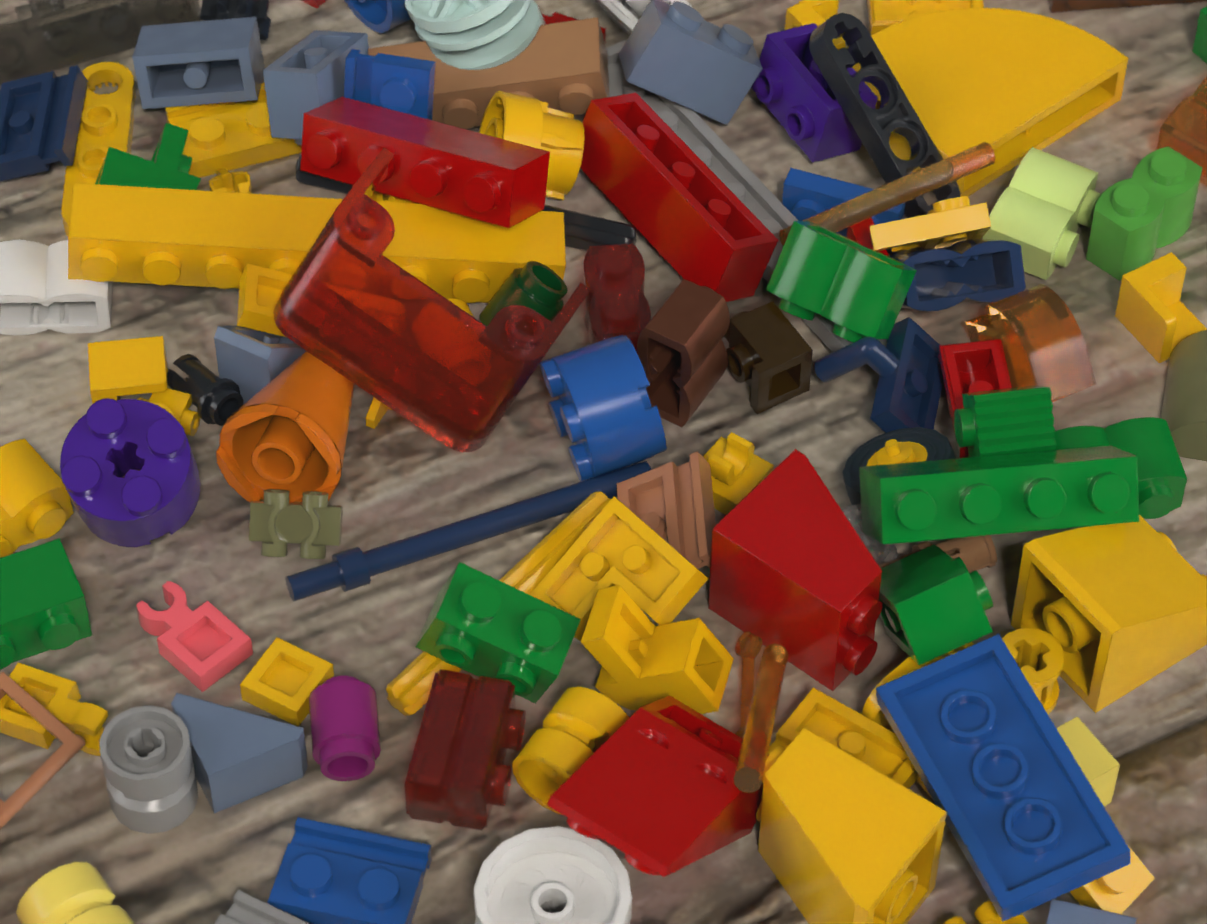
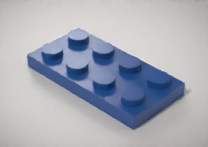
(1002, 777)

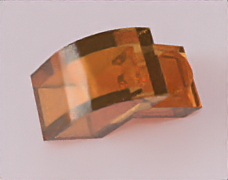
(1038, 341)

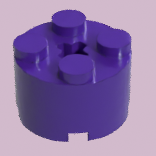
(115, 441)

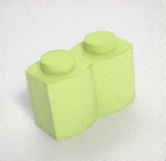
(1044, 210)

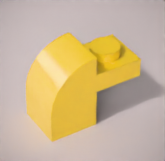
(651, 660)

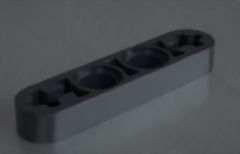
(873, 124)

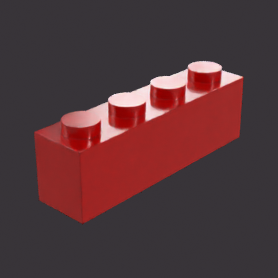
(430, 162)
(674, 197)

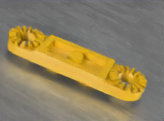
(104, 123)

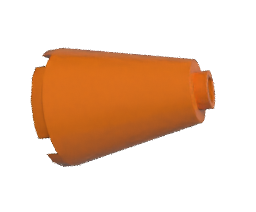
(289, 433)

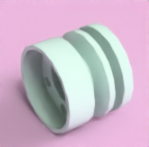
(475, 31)

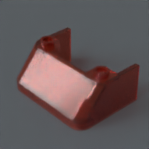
(405, 337)

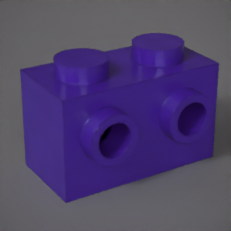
(802, 98)

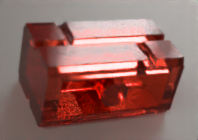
(462, 750)

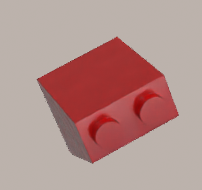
(798, 574)

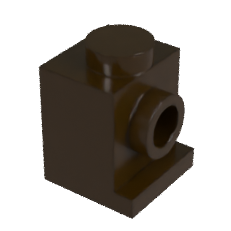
(768, 356)

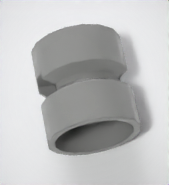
(149, 769)

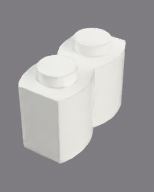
(40, 295)

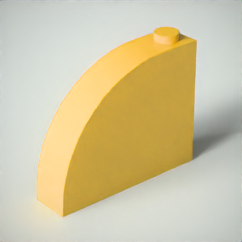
(997, 81)

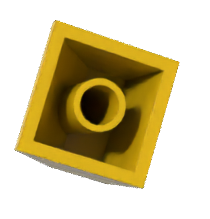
(1114, 603)
(846, 836)

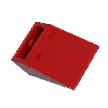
(661, 789)

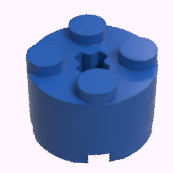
(603, 406)

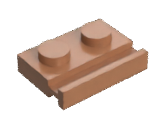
(676, 505)

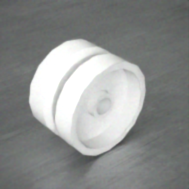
(552, 879)

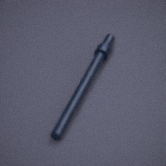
(354, 568)

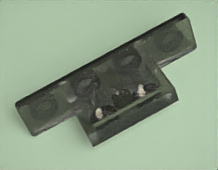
(76, 31)

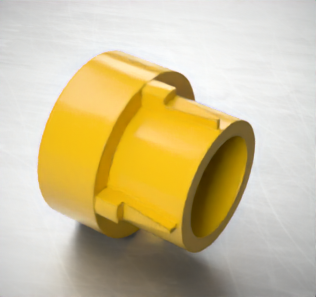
(536, 125)

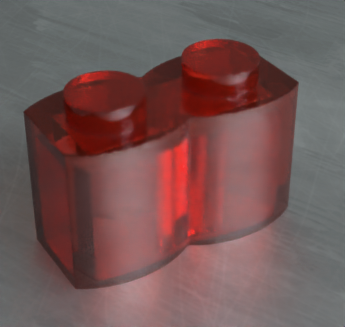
(616, 294)

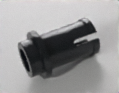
(213, 397)

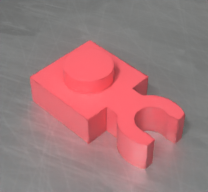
(196, 642)

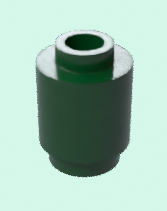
(532, 287)

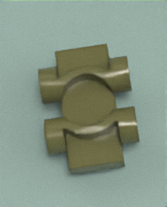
(306, 523)

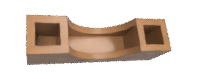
(560, 67)

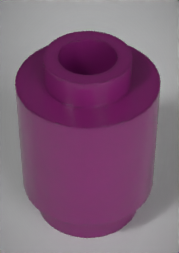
(344, 728)

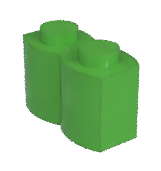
(1143, 212)

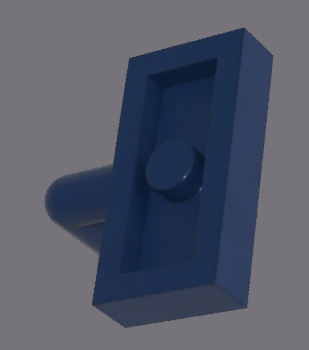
(908, 373)

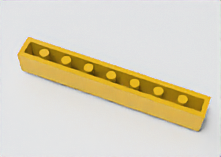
(212, 236)

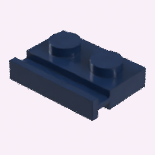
(40, 121)

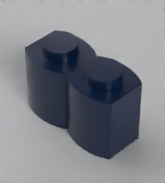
(966, 270)

